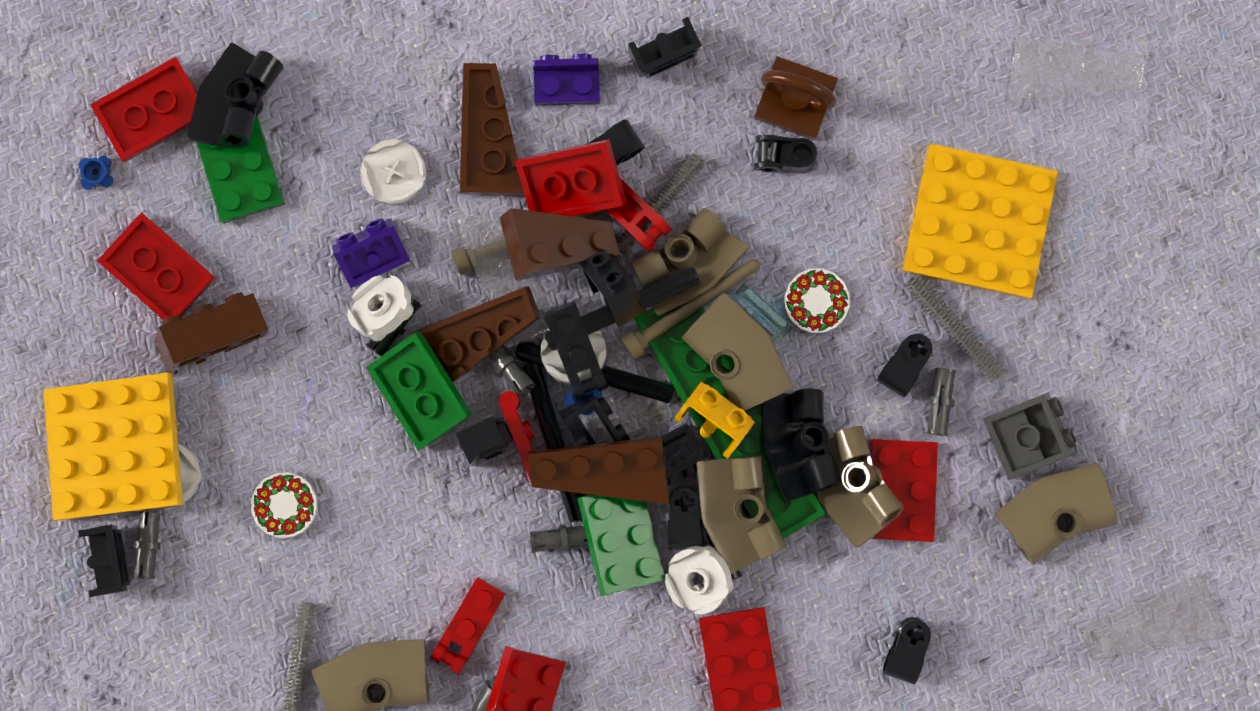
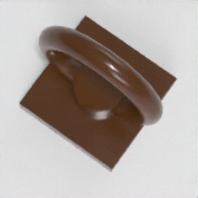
(795, 98)

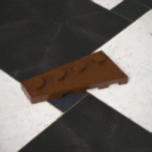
(486, 135)
(478, 332)
(609, 469)

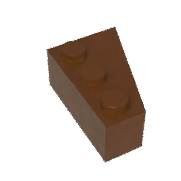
(553, 242)
(209, 331)

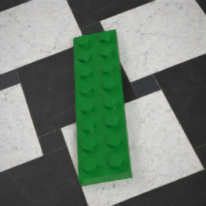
(686, 372)

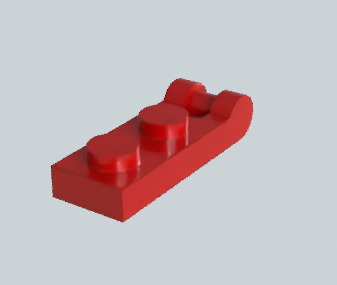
(635, 215)
(520, 431)
(468, 624)

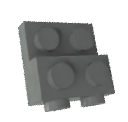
(1030, 435)

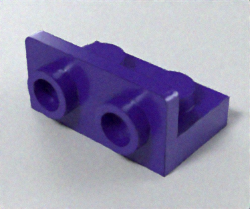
(566, 80)
(370, 252)

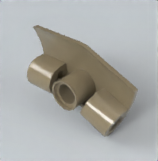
(710, 253)
(733, 332)
(722, 490)
(856, 508)
(1034, 512)
(393, 664)

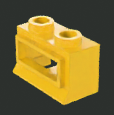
(719, 414)

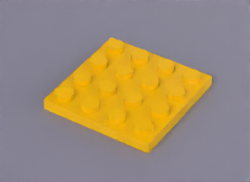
(980, 221)
(113, 447)

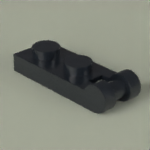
(575, 349)

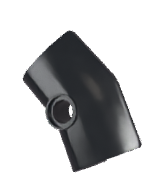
(232, 97)
(795, 464)

